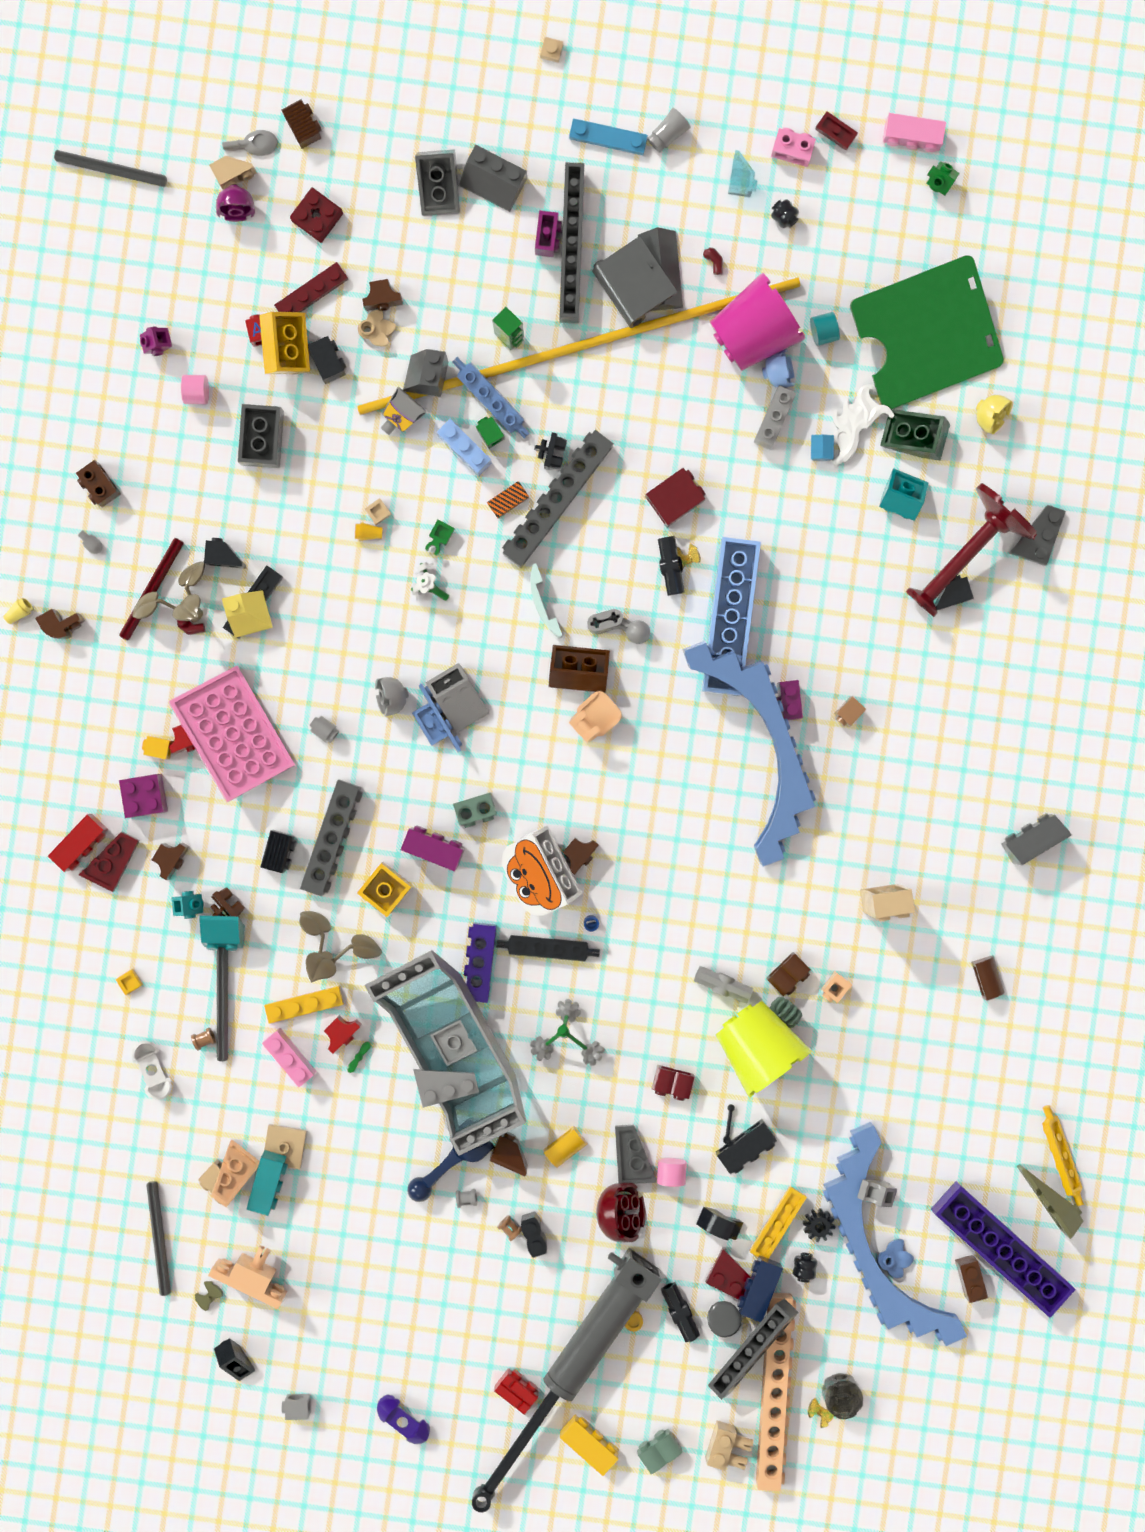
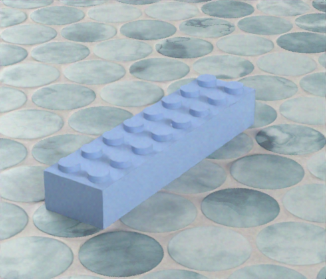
(732, 605)

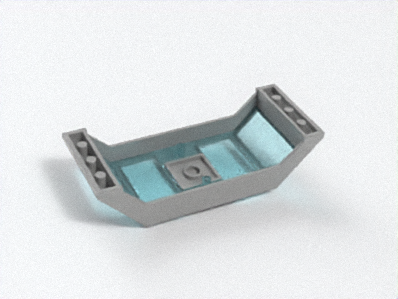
(449, 1035)

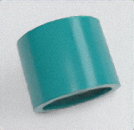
(824, 328)

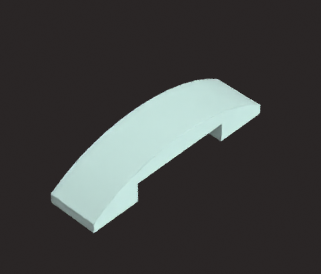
(551, 624)

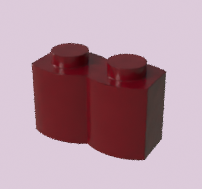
(673, 1082)

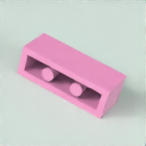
(914, 132)
(289, 1057)

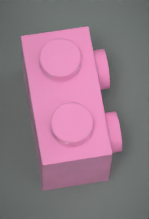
(793, 147)

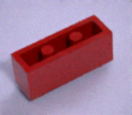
(78, 843)

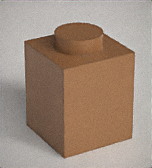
(849, 711)

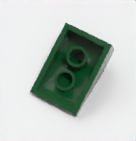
(916, 434)

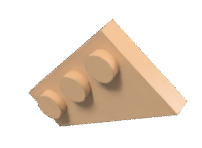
(234, 1173)

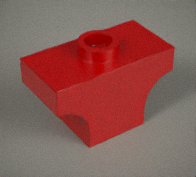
(181, 741)
(341, 1033)

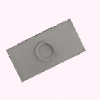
(877, 1192)

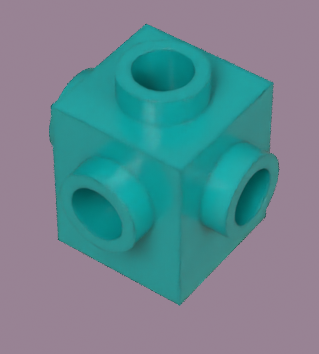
(187, 905)

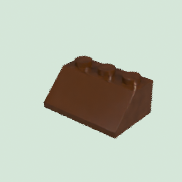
(579, 668)

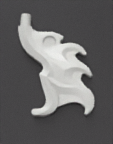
(854, 419)

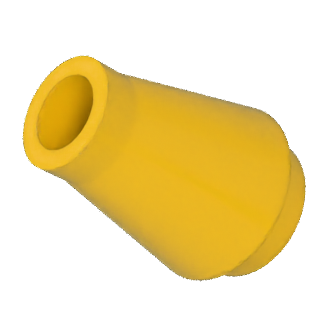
(367, 532)

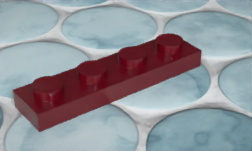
(313, 290)

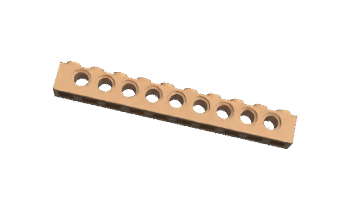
(773, 1479)

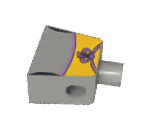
(401, 412)

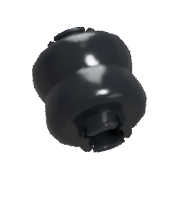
(785, 213)
(805, 1267)

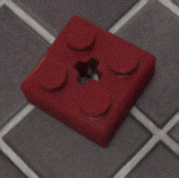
(319, 226)

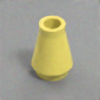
(19, 609)

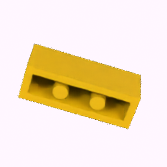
(589, 1444)

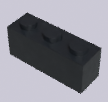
(746, 1147)

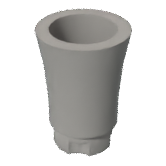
(668, 130)

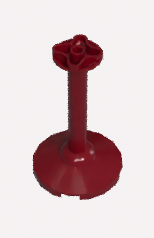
(998, 520)

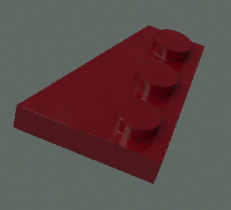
(728, 1275)

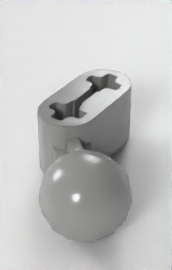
(636, 631)

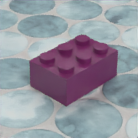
(433, 848)

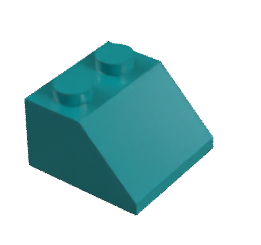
(904, 495)
(221, 932)

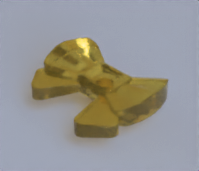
(693, 556)
(815, 1408)

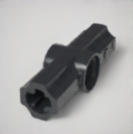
(671, 565)
(680, 1312)

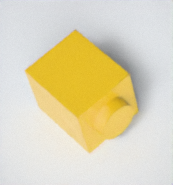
(157, 747)

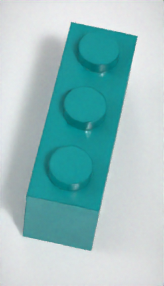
(267, 1183)

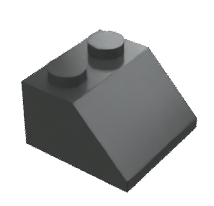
(426, 372)

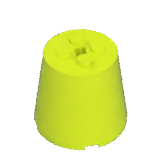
(760, 1046)

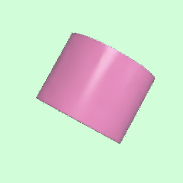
(195, 389)
(671, 1172)

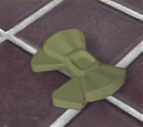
(213, 1292)

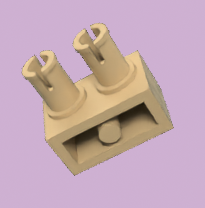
(721, 1444)

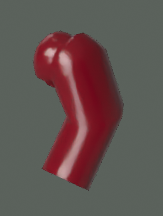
(716, 258)
(190, 628)

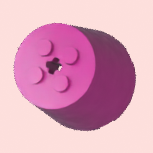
(756, 325)

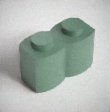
(659, 1451)

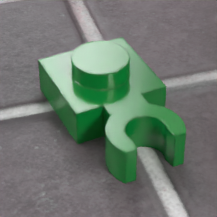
(440, 534)

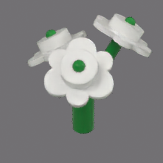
(426, 583)

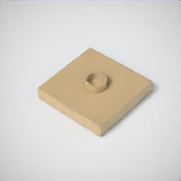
(286, 1142)

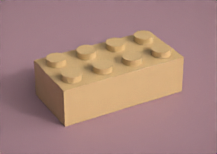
(887, 901)

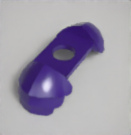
(390, 1412)

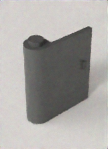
(634, 281)

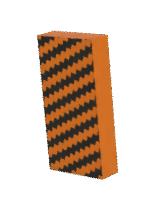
(508, 499)

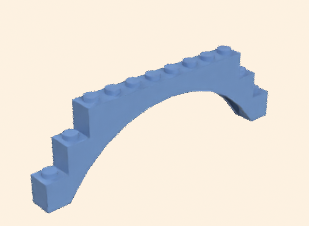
(792, 788)
(892, 1302)

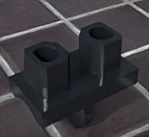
(555, 443)

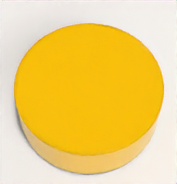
(635, 1322)

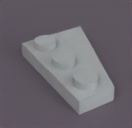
(443, 1086)

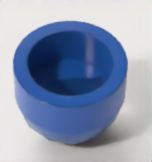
(592, 926)

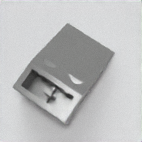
(457, 697)

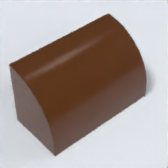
(988, 978)

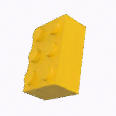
(284, 343)

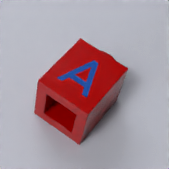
(254, 330)

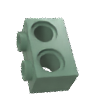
(474, 805)

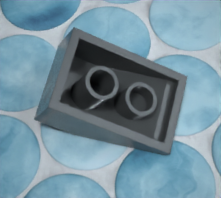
(437, 182)

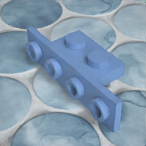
(432, 722)

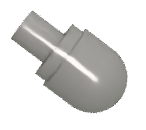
(91, 543)

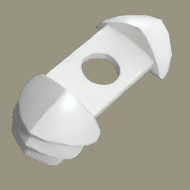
(157, 1085)

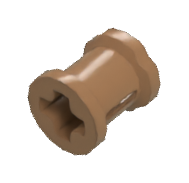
(203, 1039)
(515, 1229)

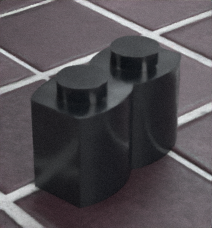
(535, 1236)

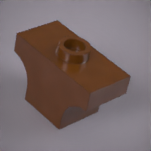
(381, 296)
(579, 853)
(170, 858)

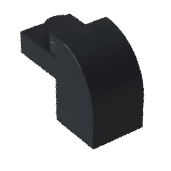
(719, 1224)

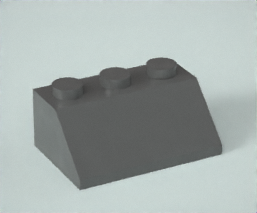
(493, 178)
(1035, 839)

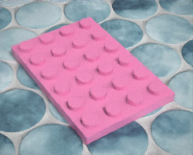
(231, 733)

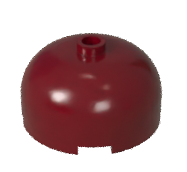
(612, 1216)

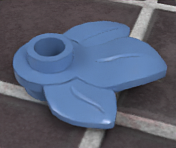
(897, 1258)

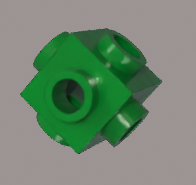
(942, 177)

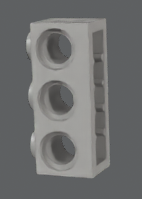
(774, 417)

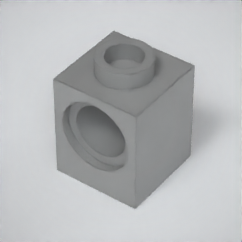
(297, 1407)

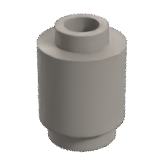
(324, 729)

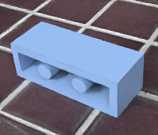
(464, 447)

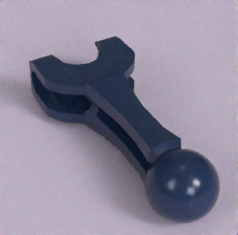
(421, 1187)

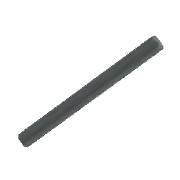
(110, 168)
(222, 1003)
(158, 1238)

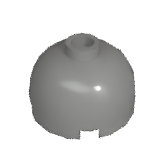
(391, 695)

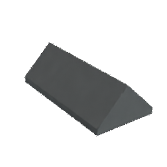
(663, 247)

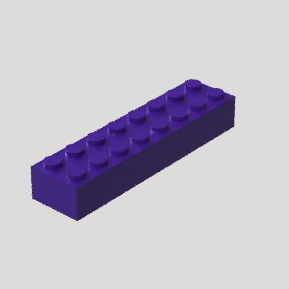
(1003, 1249)

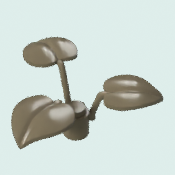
(187, 609)
(322, 964)

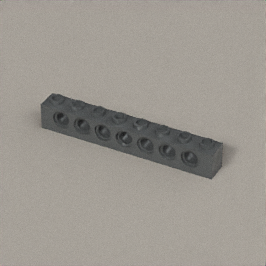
(571, 242)
(592, 440)

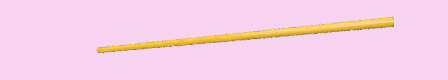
(586, 343)

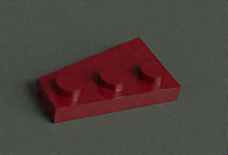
(111, 862)

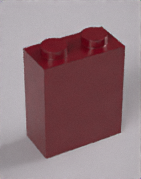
(675, 497)

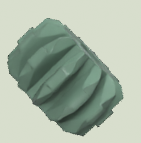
(786, 1011)

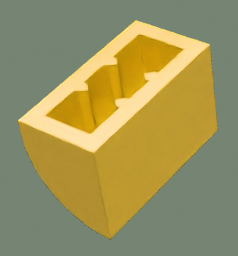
(565, 1147)

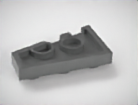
(1047, 528)
(631, 1157)

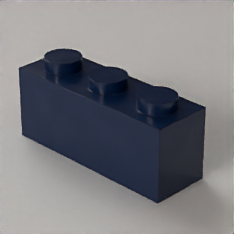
(759, 1288)

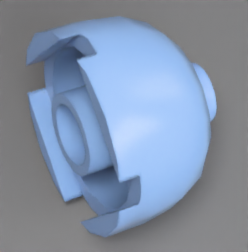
(779, 370)

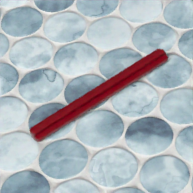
(154, 584)

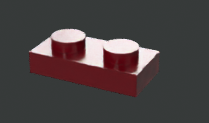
(836, 130)

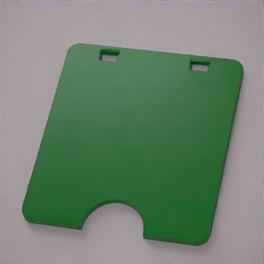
(929, 331)

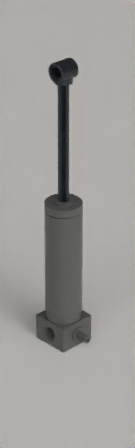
(583, 1352)

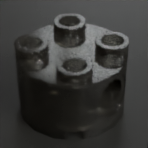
(842, 1396)

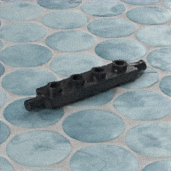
(548, 948)

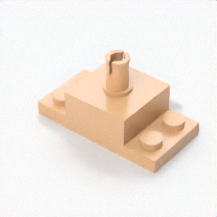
(251, 1277)

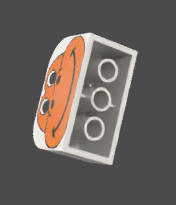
(539, 873)

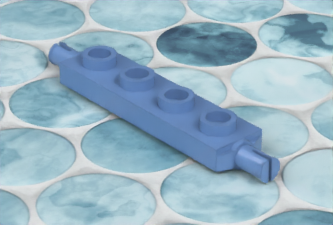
(490, 397)

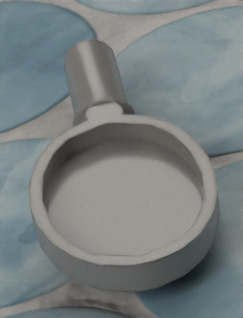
(256, 143)

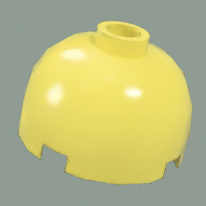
(992, 412)

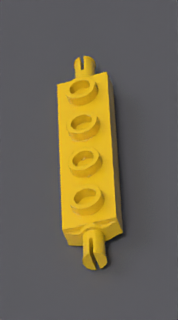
(1062, 1155)

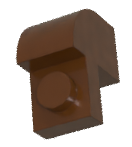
(55, 627)

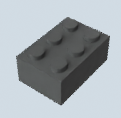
(260, 436)

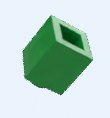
(489, 431)

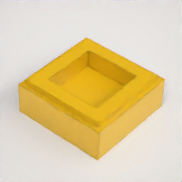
(129, 982)

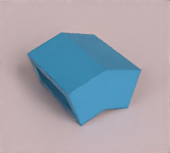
(822, 447)

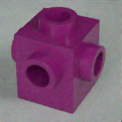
(155, 340)

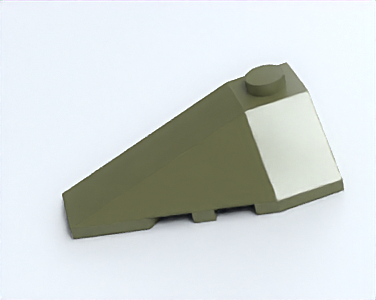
(1061, 1210)

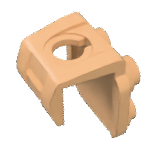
(595, 716)

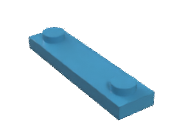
(608, 136)

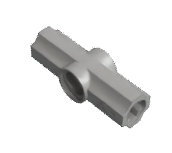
(723, 984)

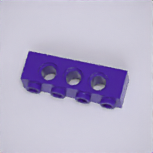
(488, 933)

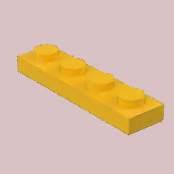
(304, 1004)
(778, 1223)

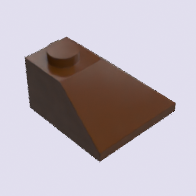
(509, 1154)

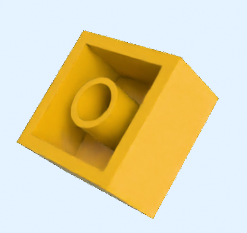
(384, 889)

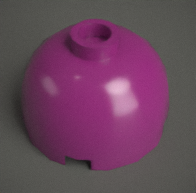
(235, 204)

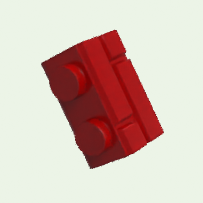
(516, 1390)

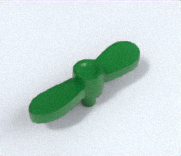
(358, 1057)

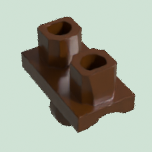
(220, 899)

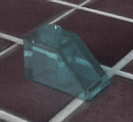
(742, 177)

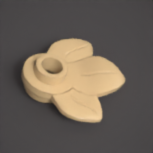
(379, 328)

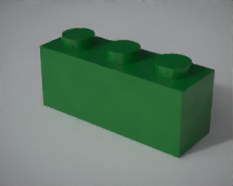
(508, 328)

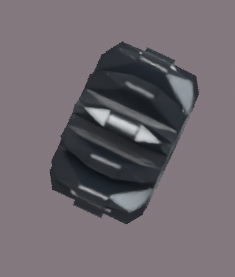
(814, 1220)

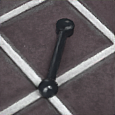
(726, 1139)

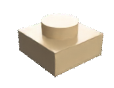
(551, 49)
(378, 511)

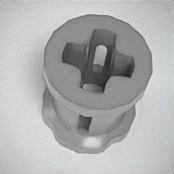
(466, 1198)

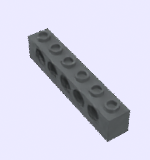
(310, 882)
(753, 1348)

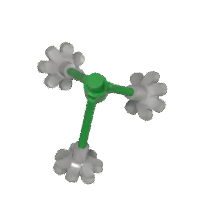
(567, 1011)

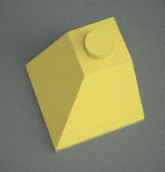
(247, 613)

